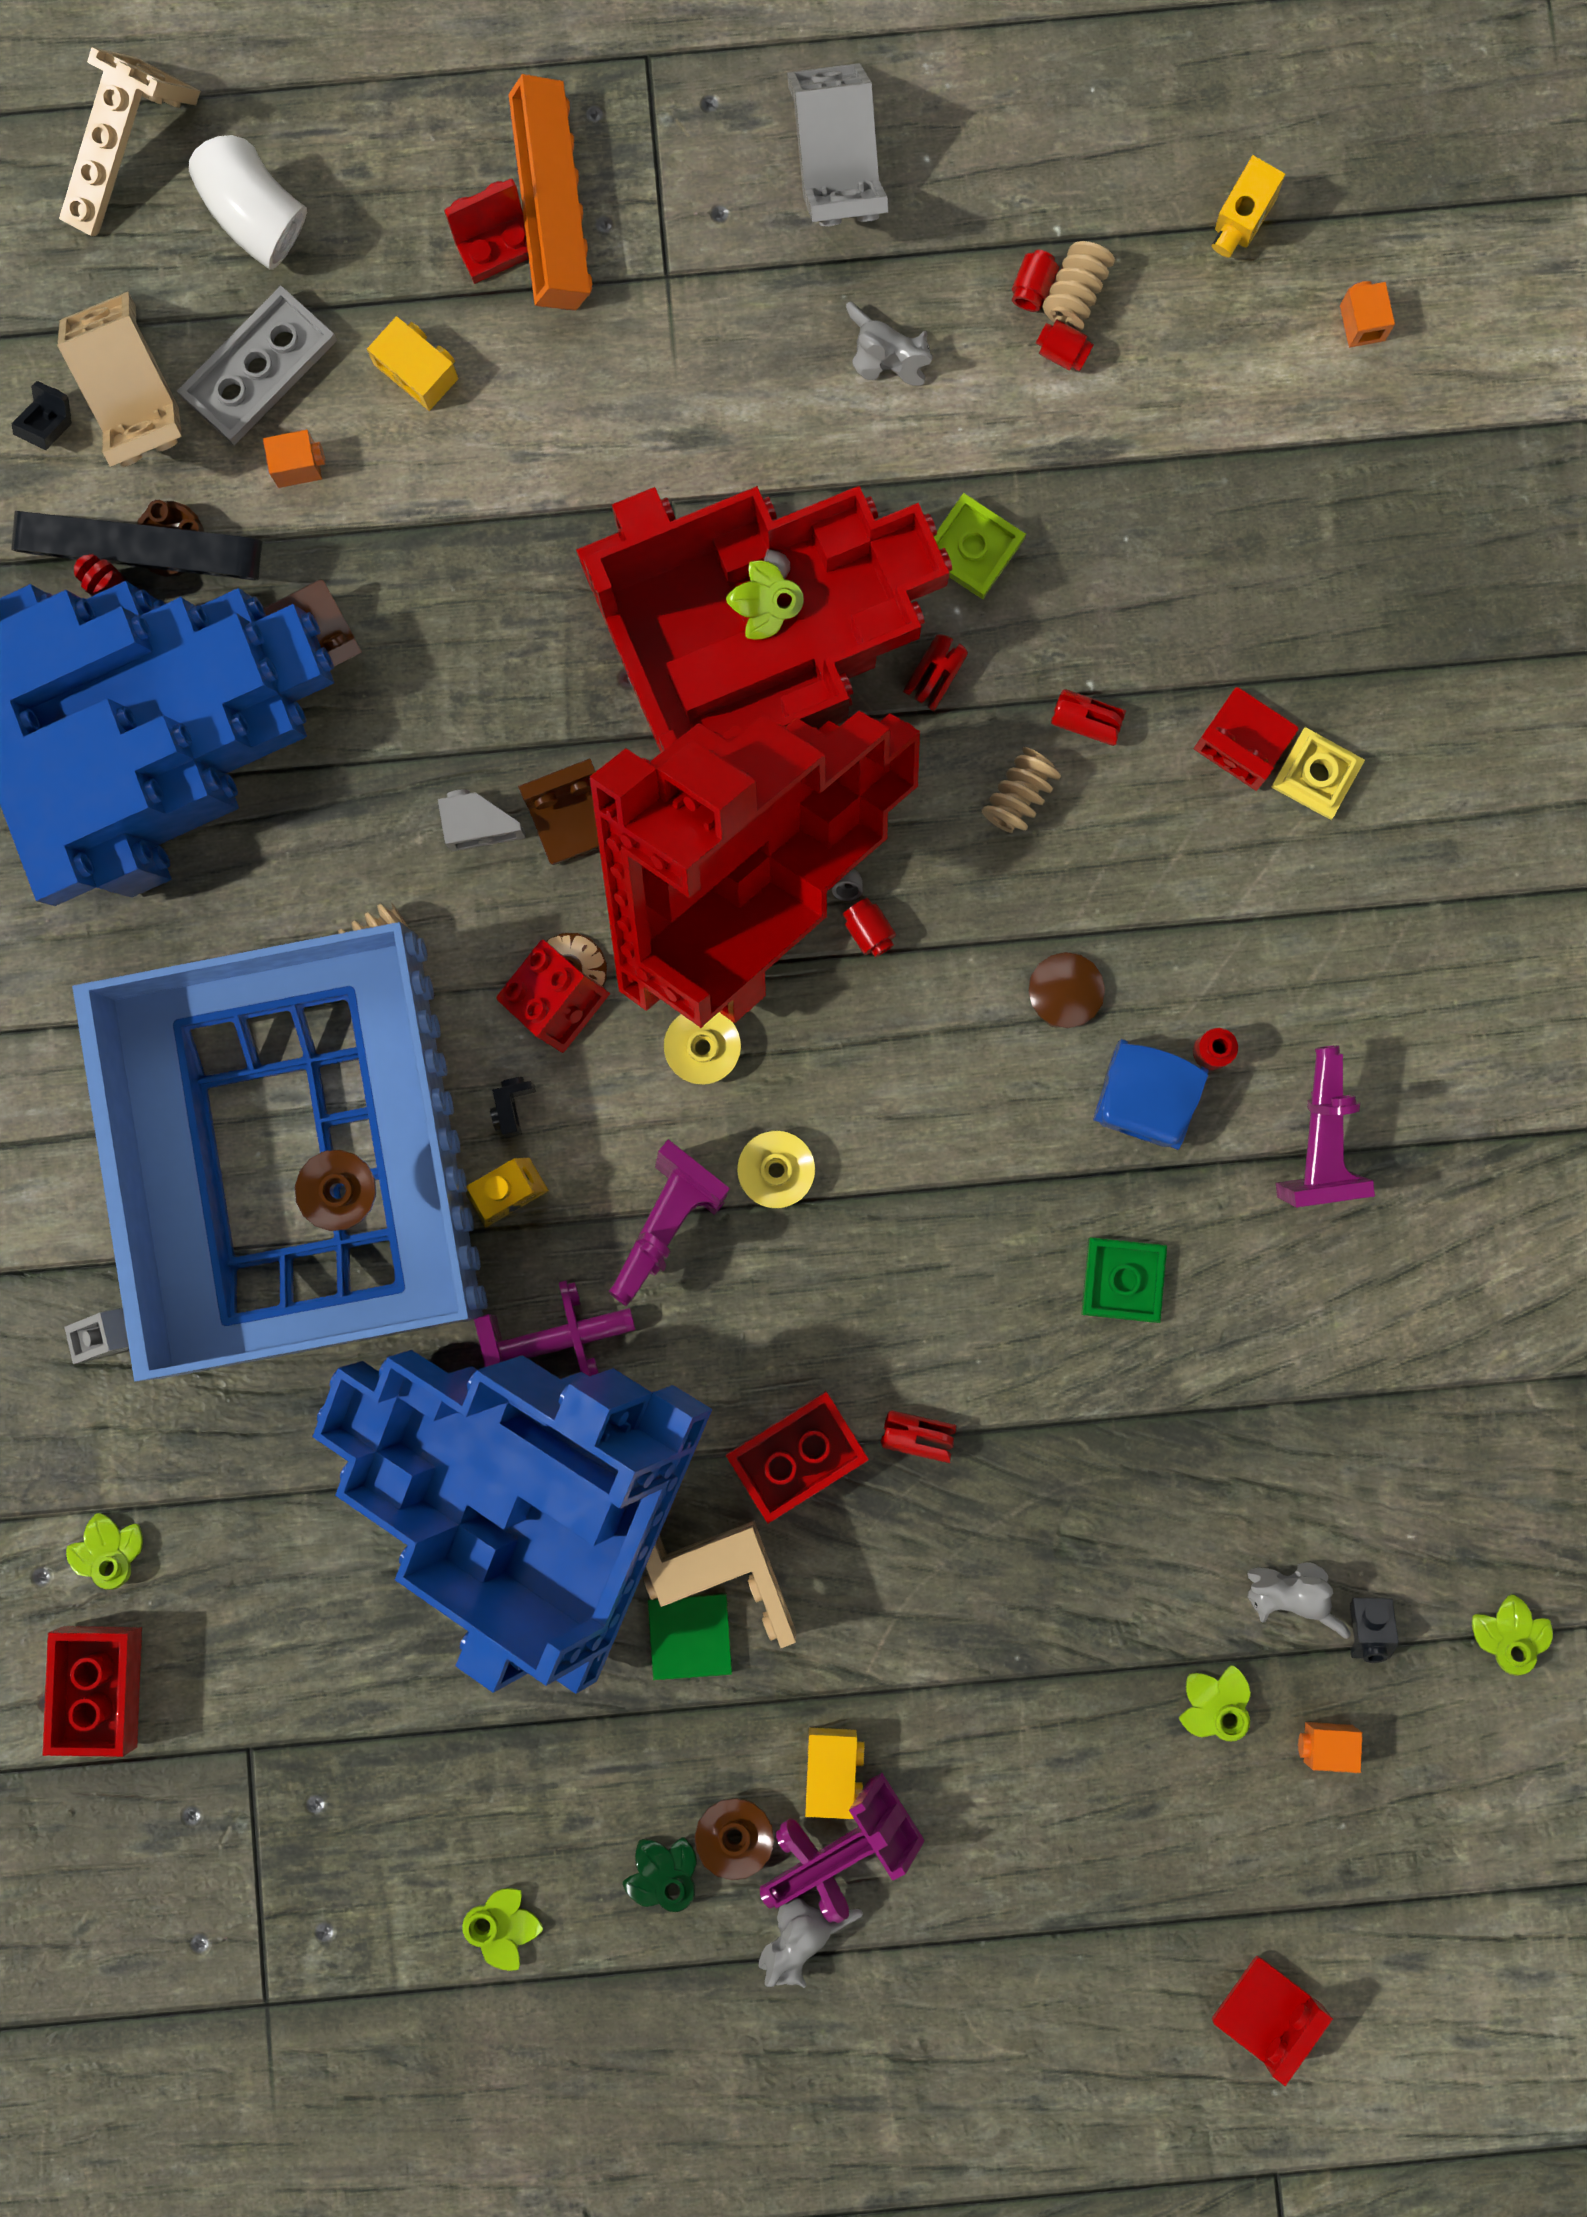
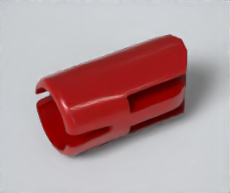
(97, 574)
(940, 665)
(1088, 717)
(918, 1436)

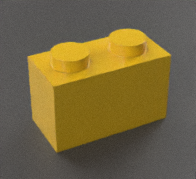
(413, 362)
(832, 1772)

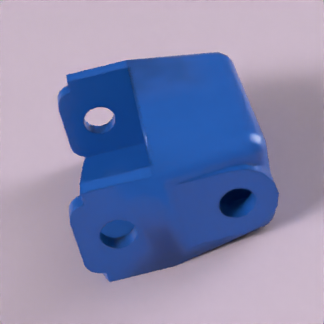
(1150, 1094)

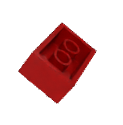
(797, 1457)
(92, 1691)

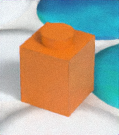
(1367, 313)
(293, 458)
(1331, 1747)

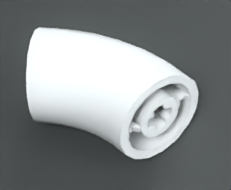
(246, 198)

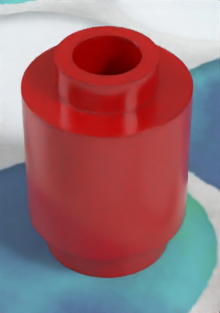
(1034, 280)
(1064, 345)
(869, 928)
(1207, 1057)

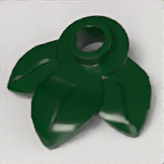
(658, 1870)

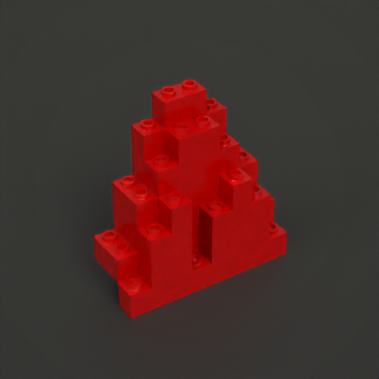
(688, 650)
(730, 849)

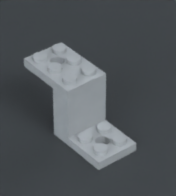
(837, 144)

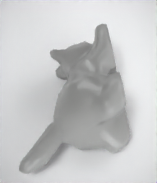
(885, 348)
(1301, 1593)
(802, 1935)

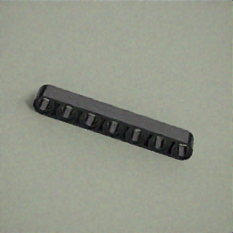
(137, 545)

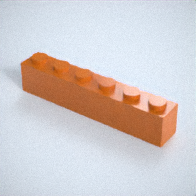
(549, 193)

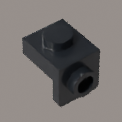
(44, 418)
(505, 1113)
(1373, 1629)

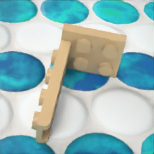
(108, 130)

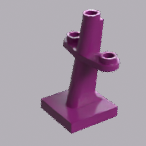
(1325, 1172)
(687, 1188)
(556, 1338)
(881, 1829)

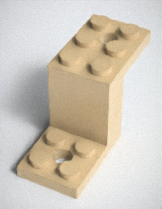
(120, 380)
(718, 1561)

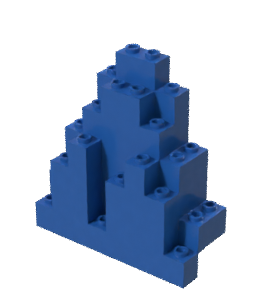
(132, 719)
(514, 1498)

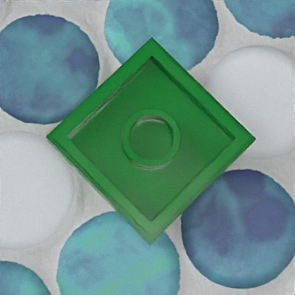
(1124, 1280)
(690, 1637)

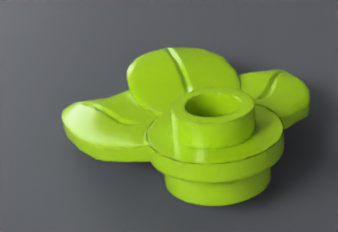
(759, 600)
(104, 1545)
(1510, 1630)
(1214, 1700)
(508, 1928)

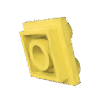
(1298, 784)

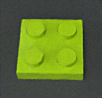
(977, 544)

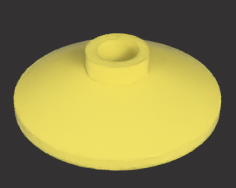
(696, 1068)
(770, 1149)

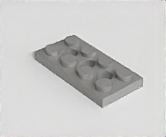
(262, 389)

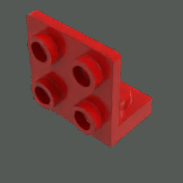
(489, 230)
(1246, 738)
(552, 996)
(1272, 2019)

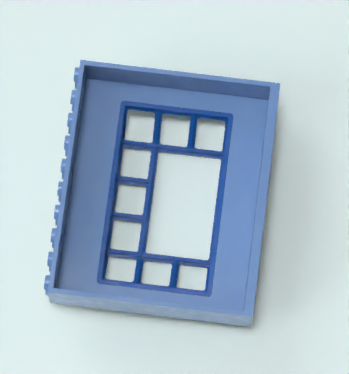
(166, 1169)

